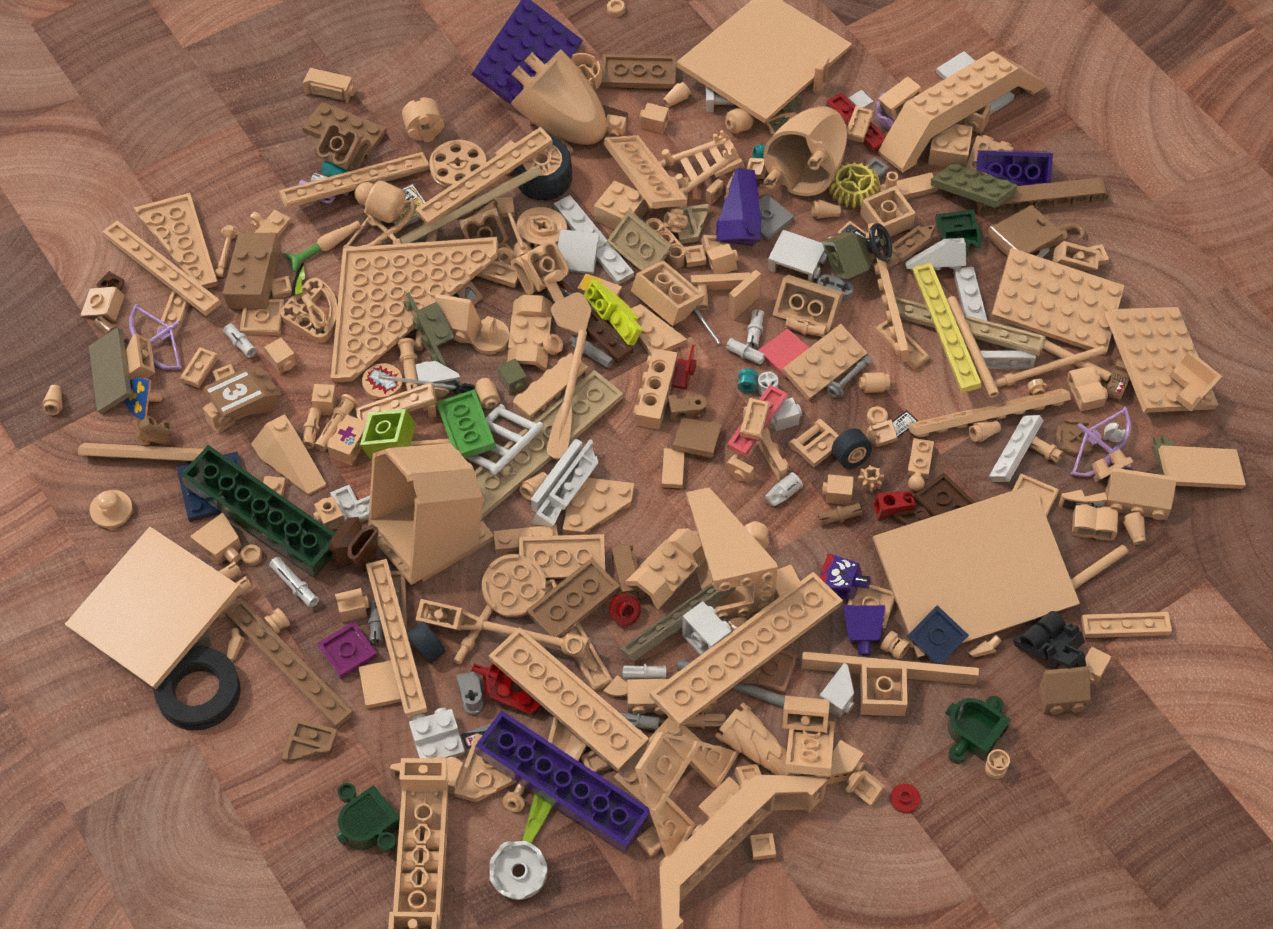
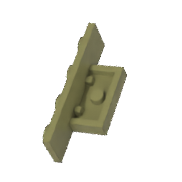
(432, 326)

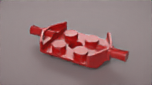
(499, 689)

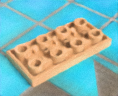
(1202, 466)

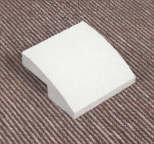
(579, 250)

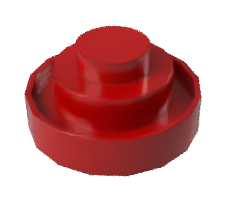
(624, 609)

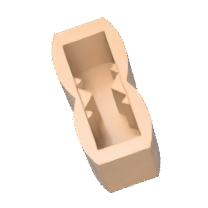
(1087, 388)
(1094, 522)

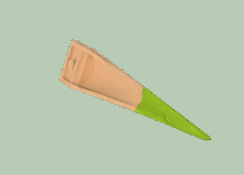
(573, 746)

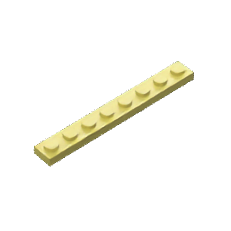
(946, 328)

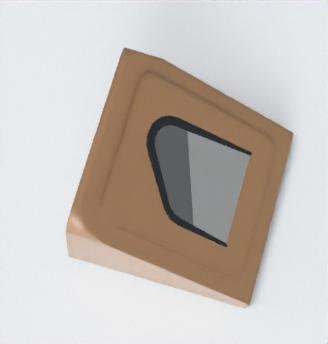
(469, 292)

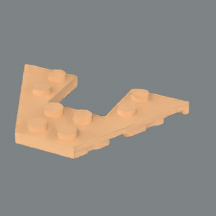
(661, 770)

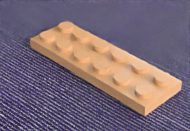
(645, 171)

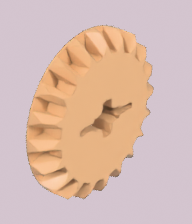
(537, 217)

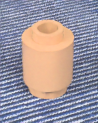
(874, 382)
(487, 393)

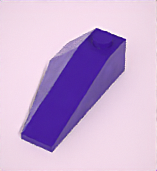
(1016, 166)

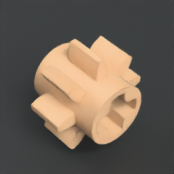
(675, 220)
(870, 478)

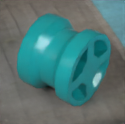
(747, 380)

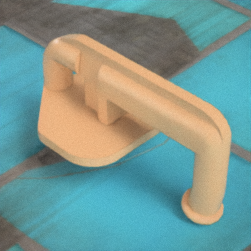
(569, 312)

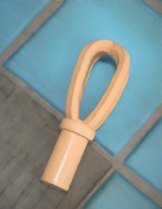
(311, 307)

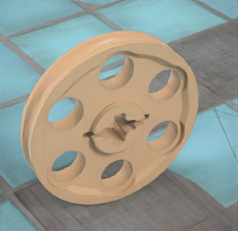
(452, 159)

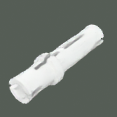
(299, 587)

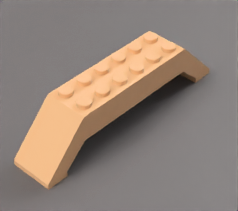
(951, 102)
(726, 830)

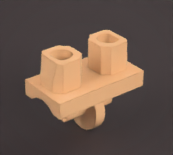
(1118, 460)

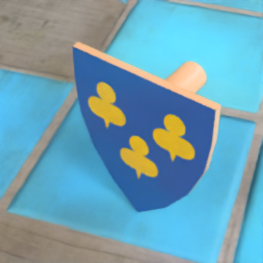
(141, 396)

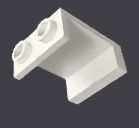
(798, 254)

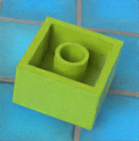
(387, 431)

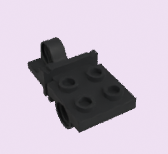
(1053, 640)

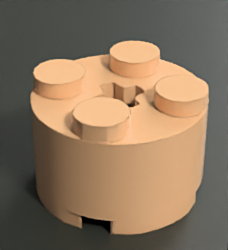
(423, 119)

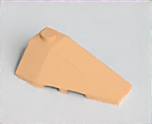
(284, 451)

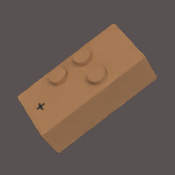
(252, 271)

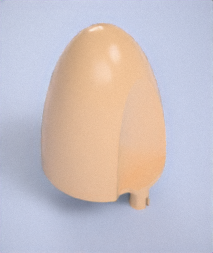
(560, 100)
(806, 151)

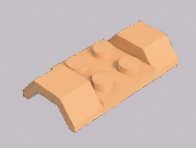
(528, 328)
(669, 566)

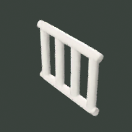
(520, 441)

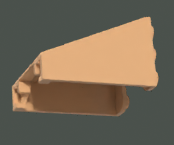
(731, 558)

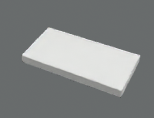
(960, 62)

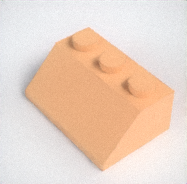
(666, 292)
(807, 301)
(1140, 492)

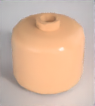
(385, 202)

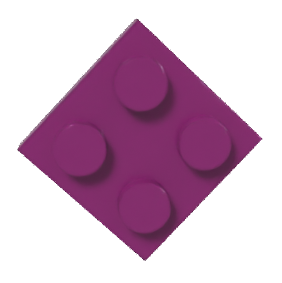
(347, 650)

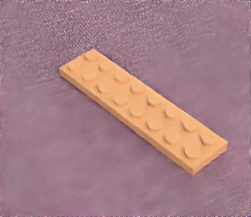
(569, 699)

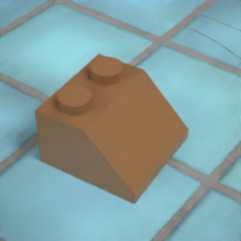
(1065, 690)

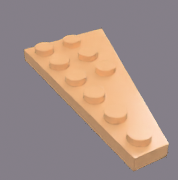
(179, 232)

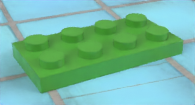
(466, 424)

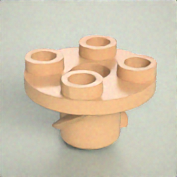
(111, 509)

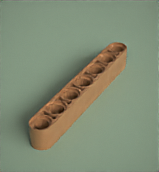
(1050, 196)

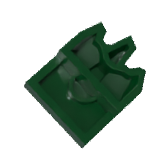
(959, 225)

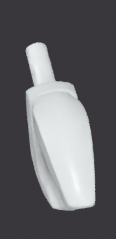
(1113, 434)

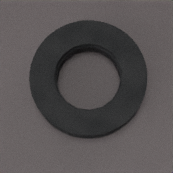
(215, 710)

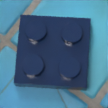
(937, 635)

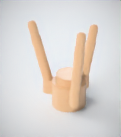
(519, 248)

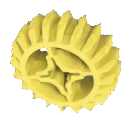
(854, 184)

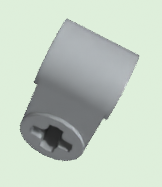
(470, 692)

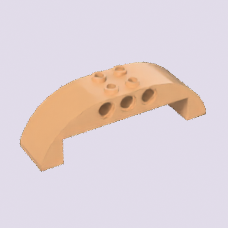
(421, 845)

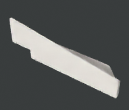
(567, 487)

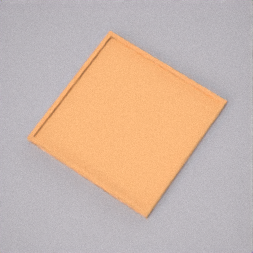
(153, 607)

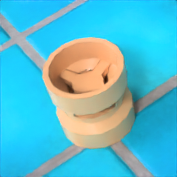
(895, 645)
(999, 759)

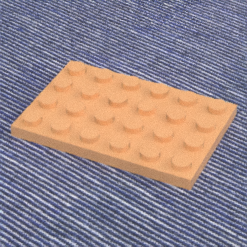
(1056, 300)
(1151, 348)

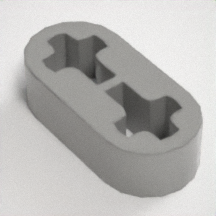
(837, 284)

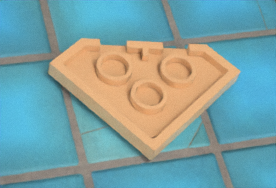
(596, 504)
(480, 777)

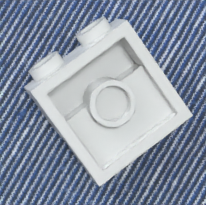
(436, 735)

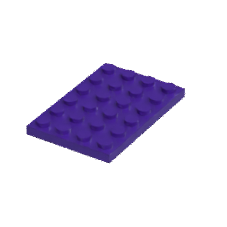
(525, 32)

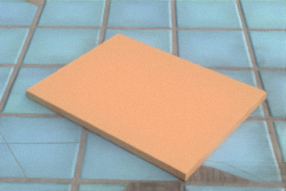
(763, 56)
(979, 564)

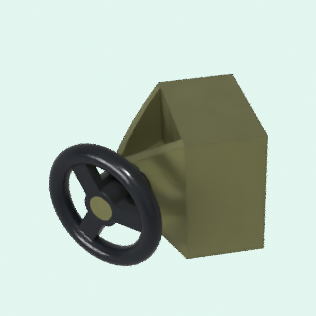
(851, 253)

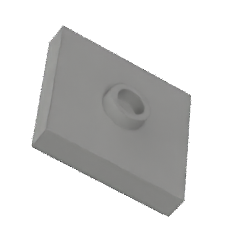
(773, 217)

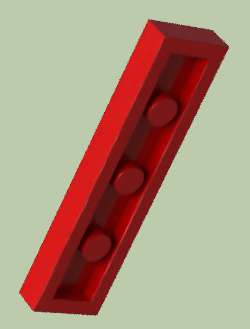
(840, 103)

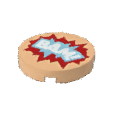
(381, 388)

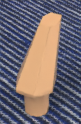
(234, 644)
(985, 647)

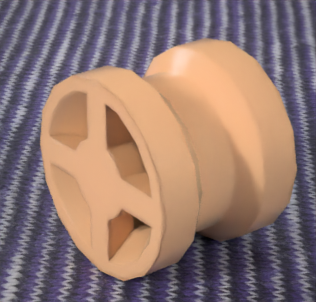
(277, 621)

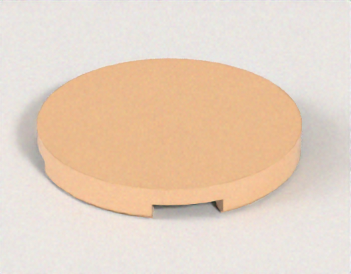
(513, 585)

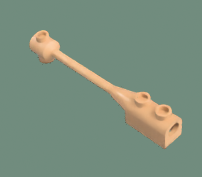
(460, 619)

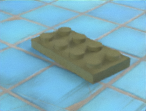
(974, 185)

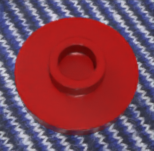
(905, 798)

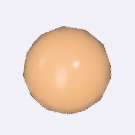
(362, 192)

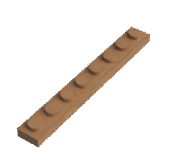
(289, 663)

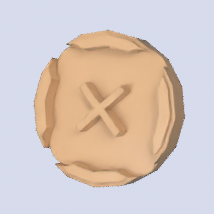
(492, 337)

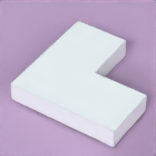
(349, 505)

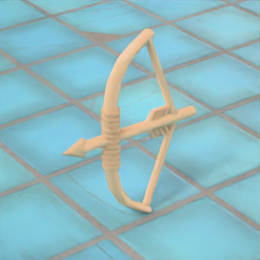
(388, 233)

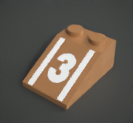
(243, 393)

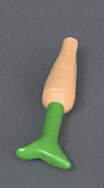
(324, 244)

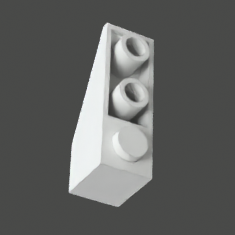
(945, 253)

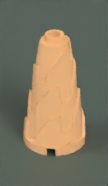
(749, 736)

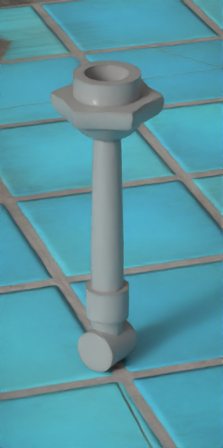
(835, 389)

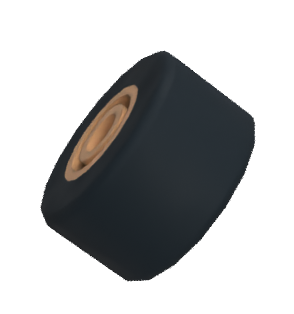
(852, 448)
(426, 642)

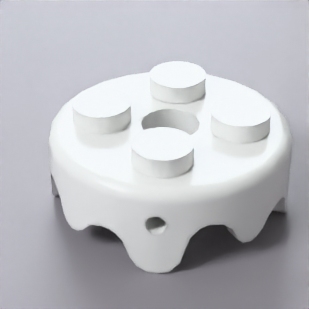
(507, 858)

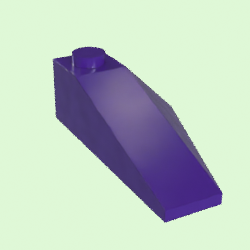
(741, 211)

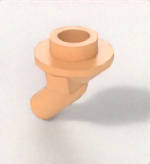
(504, 255)
(513, 800)

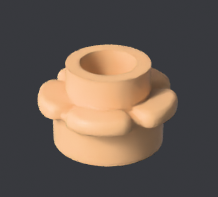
(1036, 386)

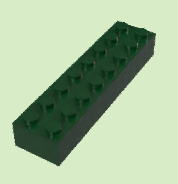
(259, 510)

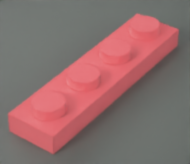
(743, 445)

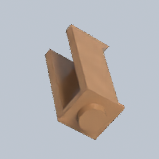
(625, 565)

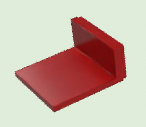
(684, 370)

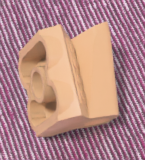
(538, 263)

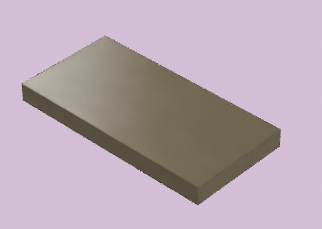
(110, 370)

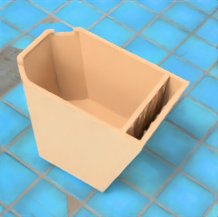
(424, 507)

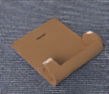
(1023, 231)

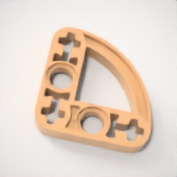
(300, 314)

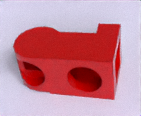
(893, 502)

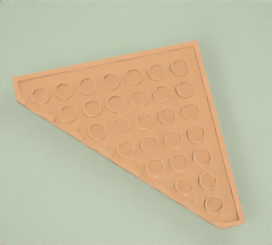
(375, 285)

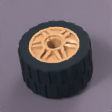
(555, 176)

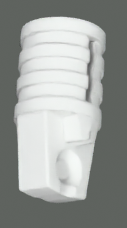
(784, 489)

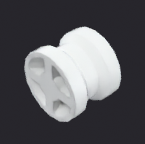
(767, 378)

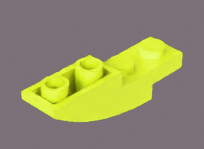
(615, 310)

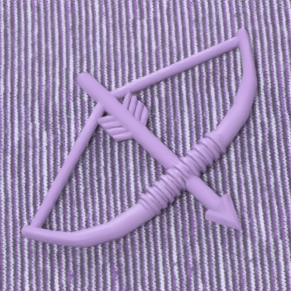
(162, 333)
(1095, 438)

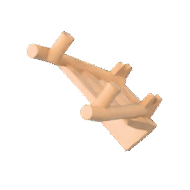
(722, 166)

